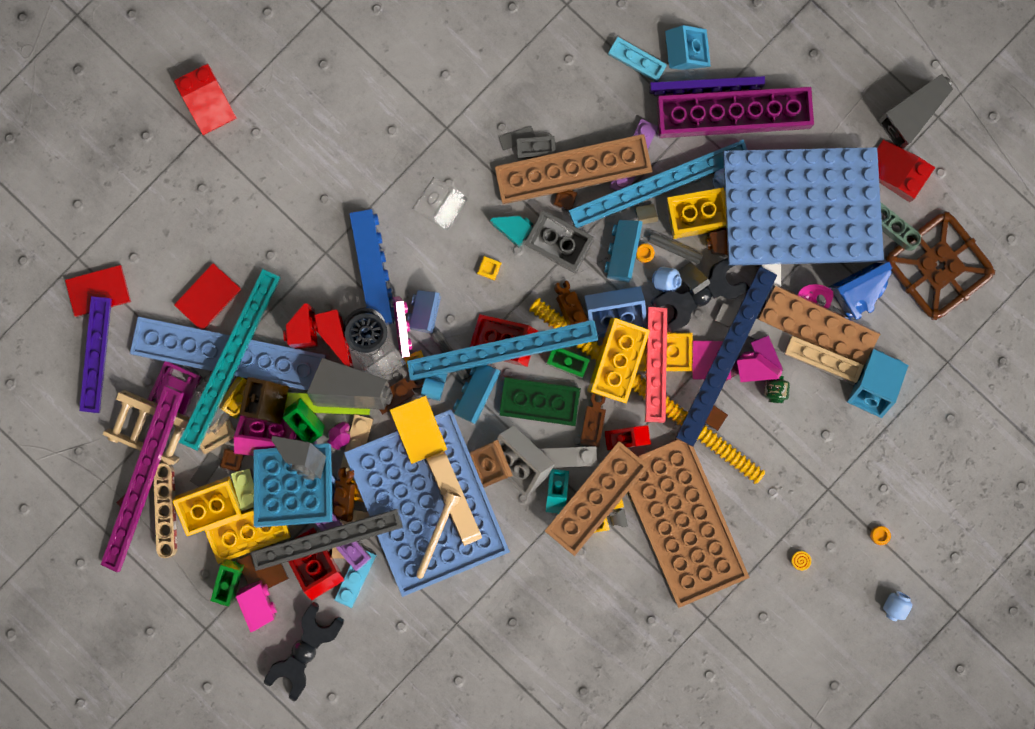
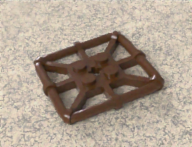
(952, 266)

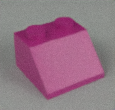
(256, 605)

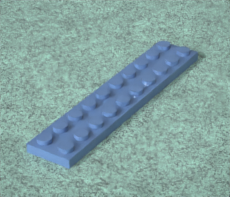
(203, 349)

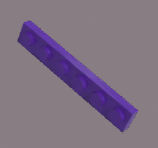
(712, 85)
(95, 354)

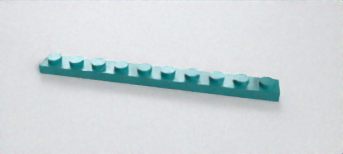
(229, 360)

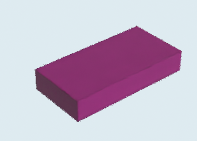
(765, 348)

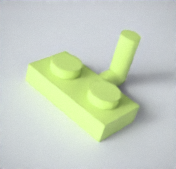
(244, 488)

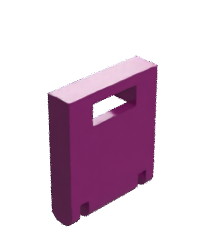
(165, 378)

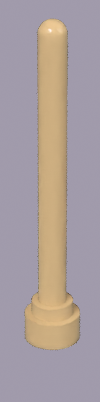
(451, 499)

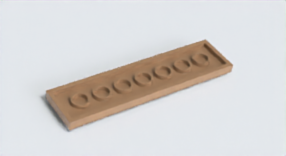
(573, 169)

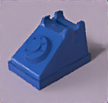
(862, 289)

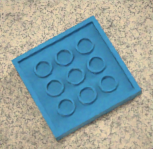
(286, 497)

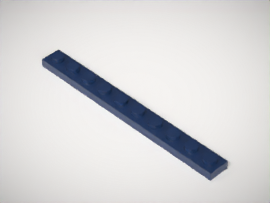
(726, 356)

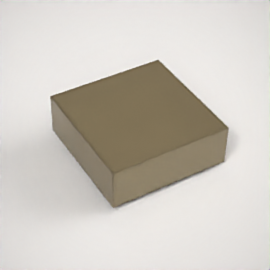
(646, 213)

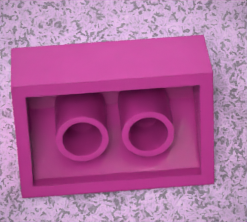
(257, 434)

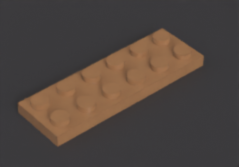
(818, 325)
(596, 498)

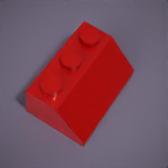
(300, 329)

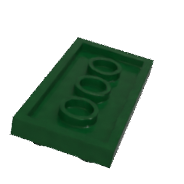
(540, 401)

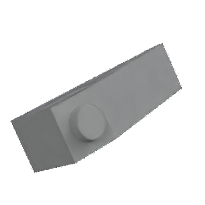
(572, 456)

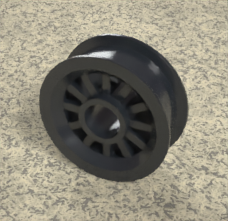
(354, 334)

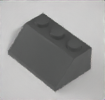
(301, 457)

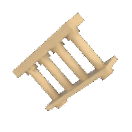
(145, 408)

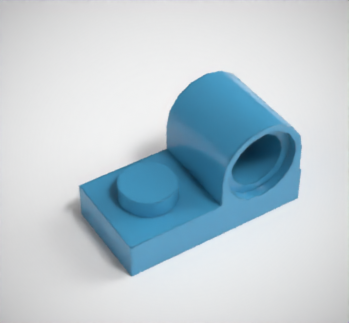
(434, 386)

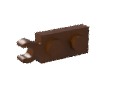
(569, 304)
(401, 391)
(593, 423)
(344, 495)

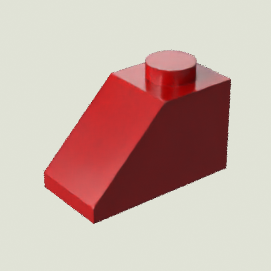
(628, 437)

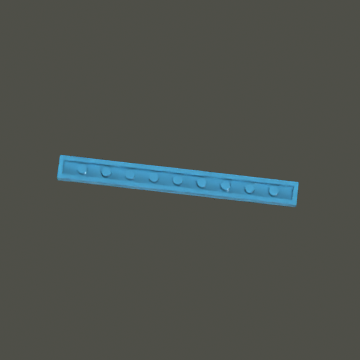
(651, 187)
(502, 350)

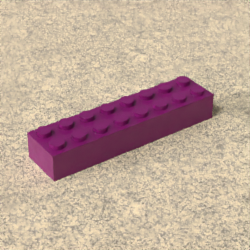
(735, 112)

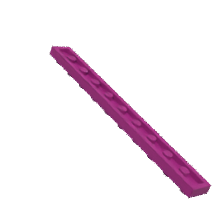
(142, 478)

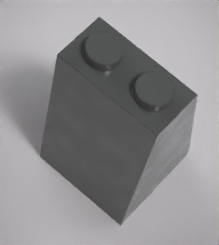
(912, 114)
(348, 388)

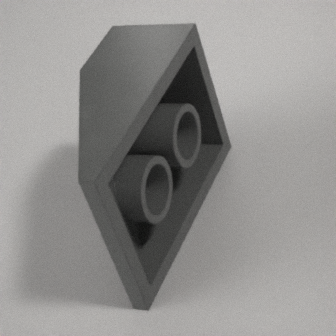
(559, 242)

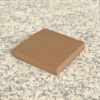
(490, 463)

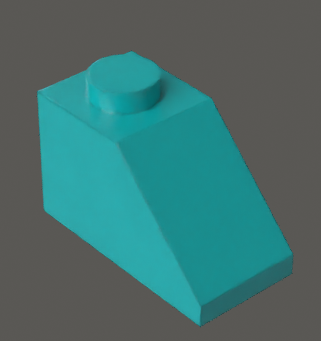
(513, 228)
(557, 491)

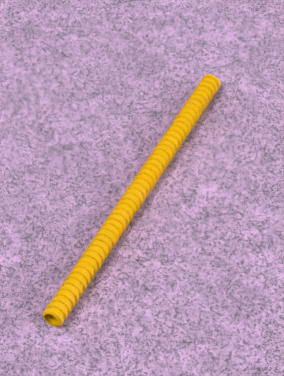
(672, 410)

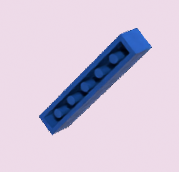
(371, 263)

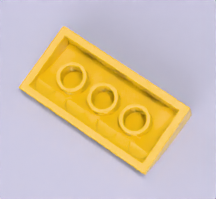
(618, 360)
(241, 537)

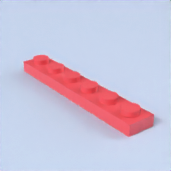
(656, 365)

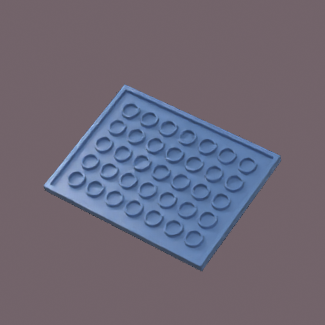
(803, 206)
(391, 483)

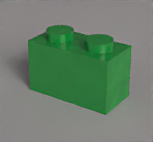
(568, 362)
(303, 421)
(227, 582)

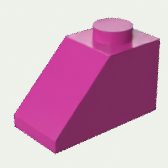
(756, 368)

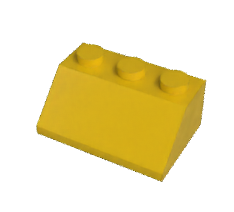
(697, 213)
(207, 506)

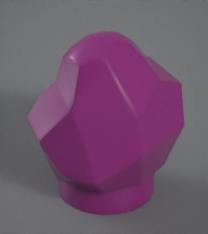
(339, 435)

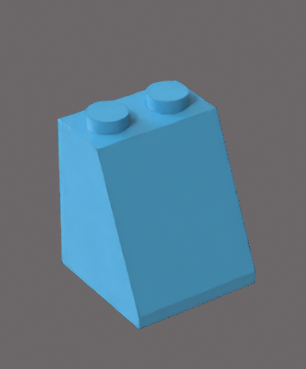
(878, 384)

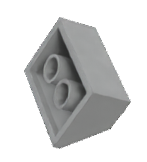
(525, 461)

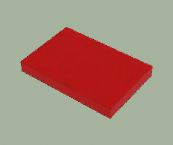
(103, 284)
(207, 297)

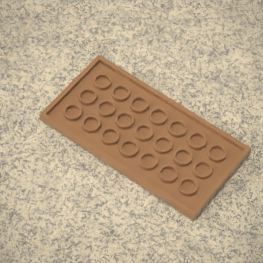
(685, 524)

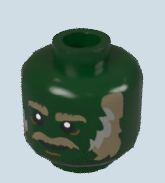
(777, 390)

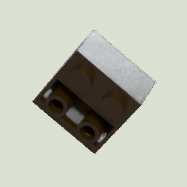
(264, 400)

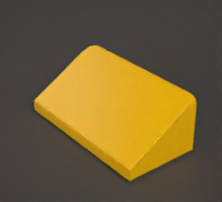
(233, 398)

